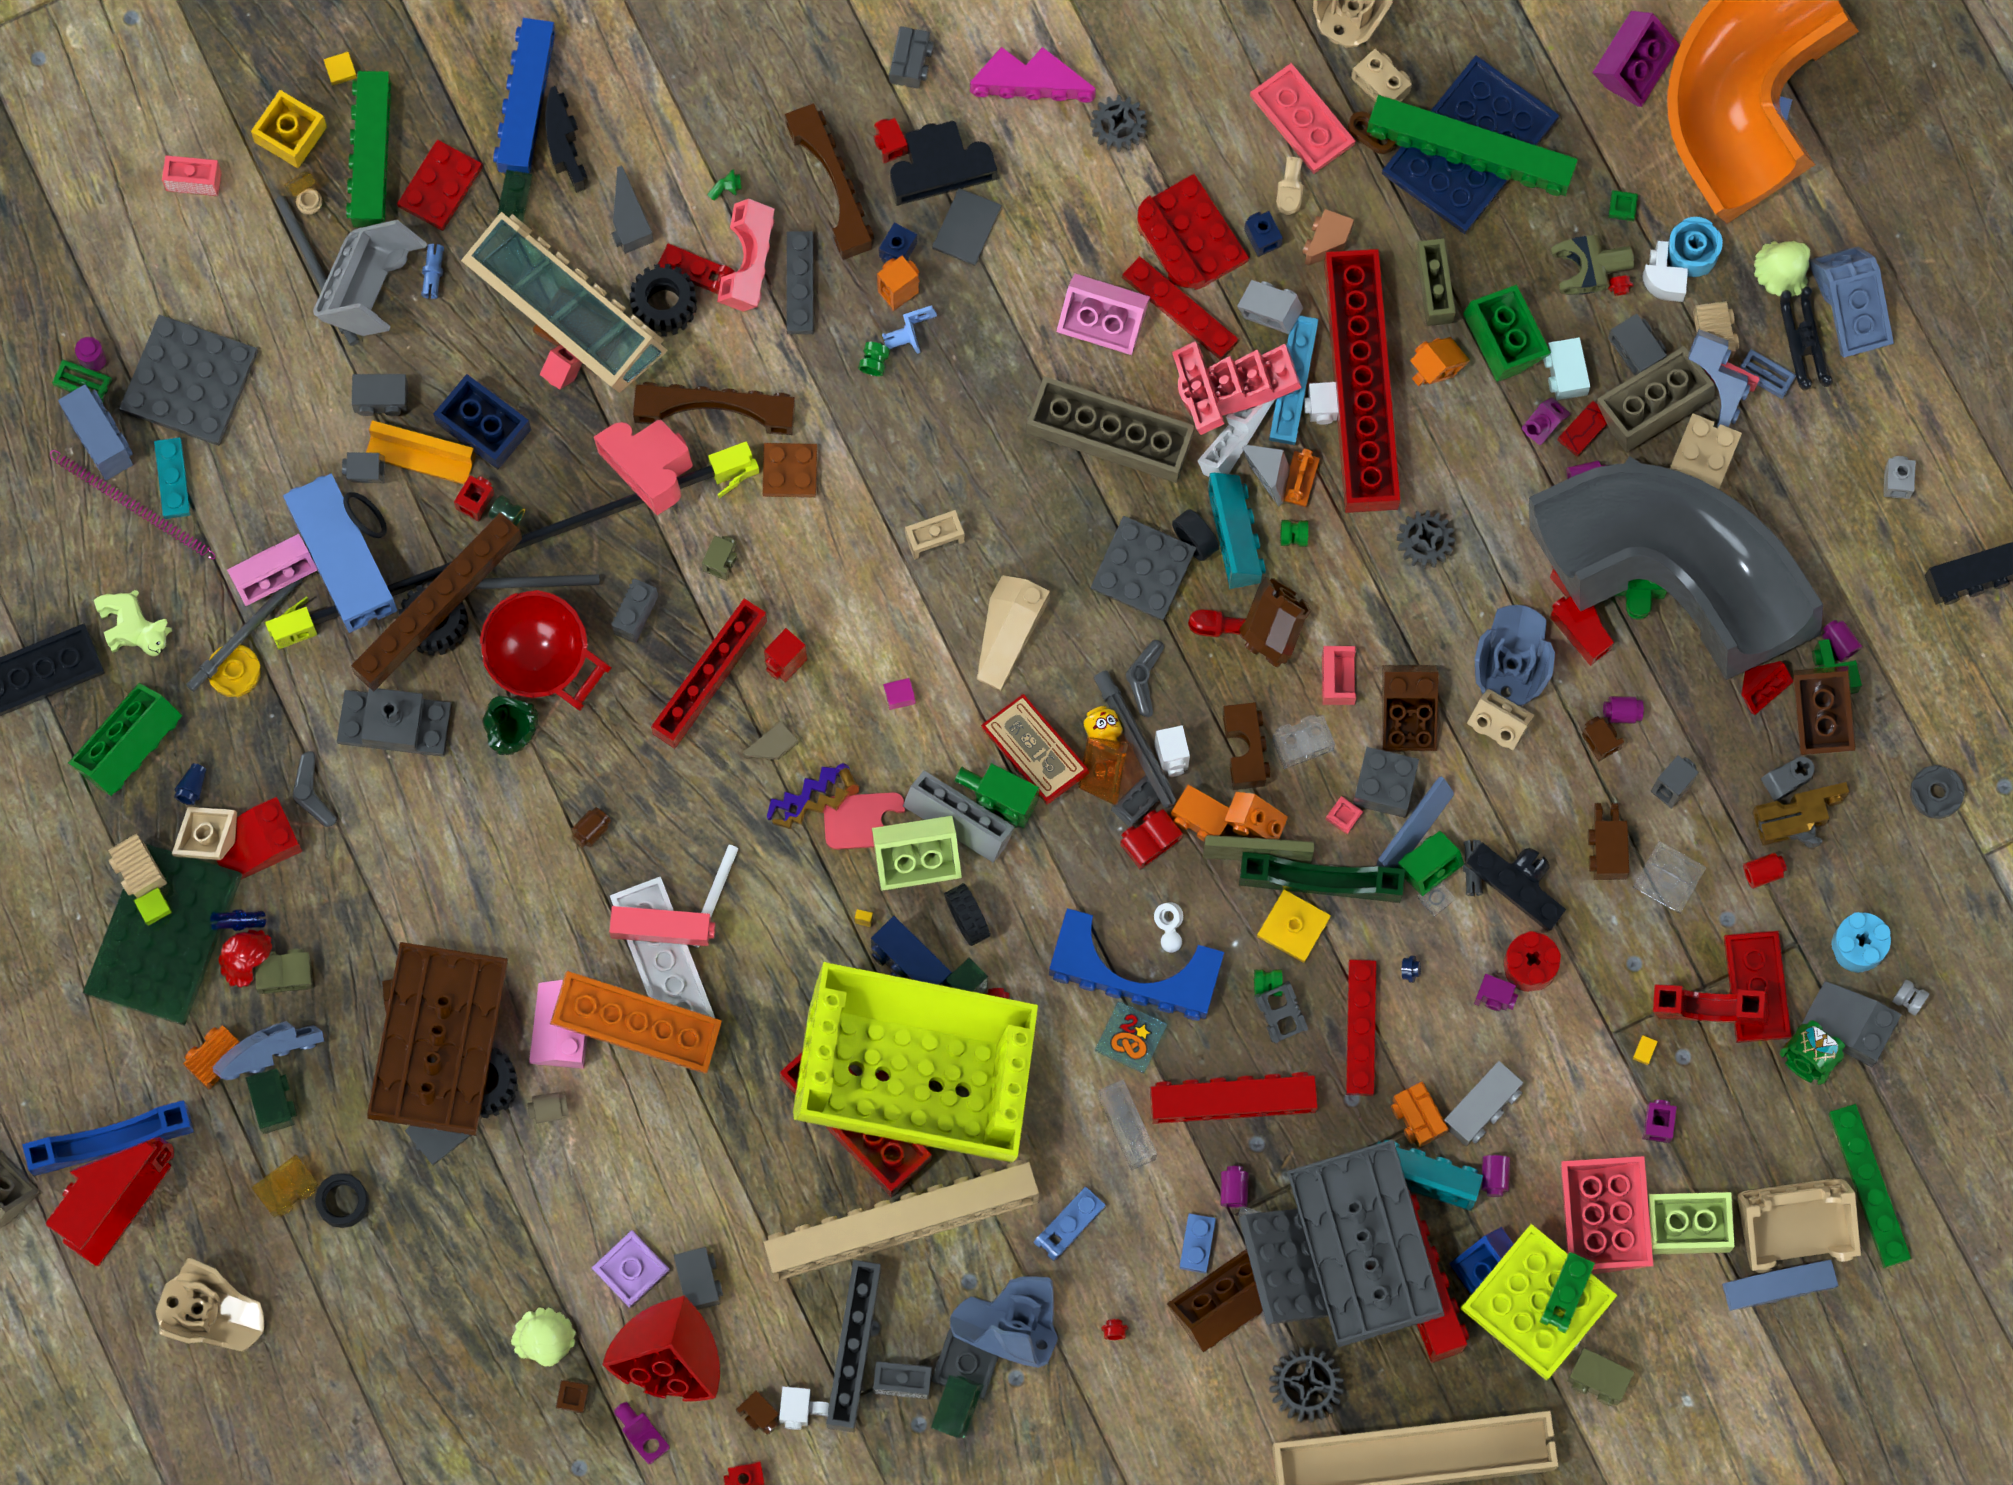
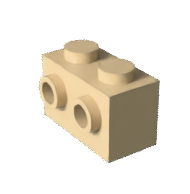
(1379, 77)
(1500, 719)

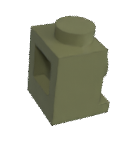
(719, 557)

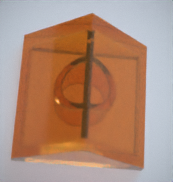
(1106, 768)

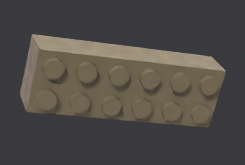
(1110, 429)

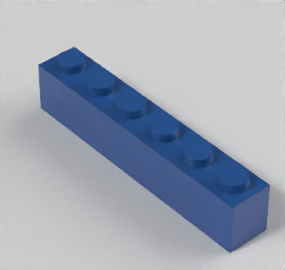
(525, 96)

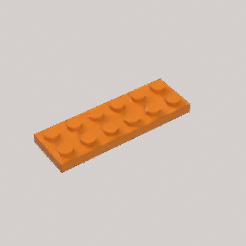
(636, 1022)

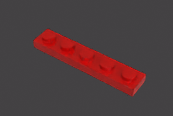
(1180, 308)
(1361, 1027)

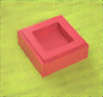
(1344, 815)

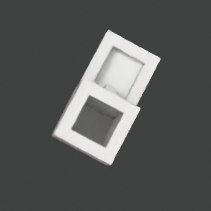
(1664, 281)

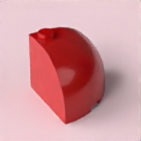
(667, 1352)

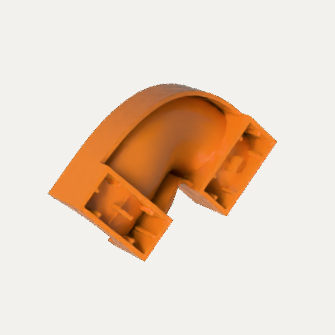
(1729, 93)

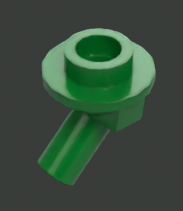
(731, 182)

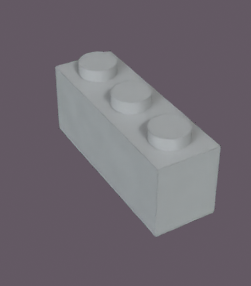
(1484, 1104)

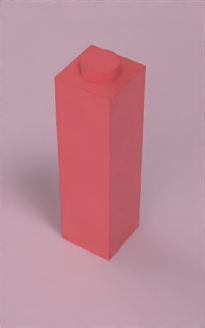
(661, 926)

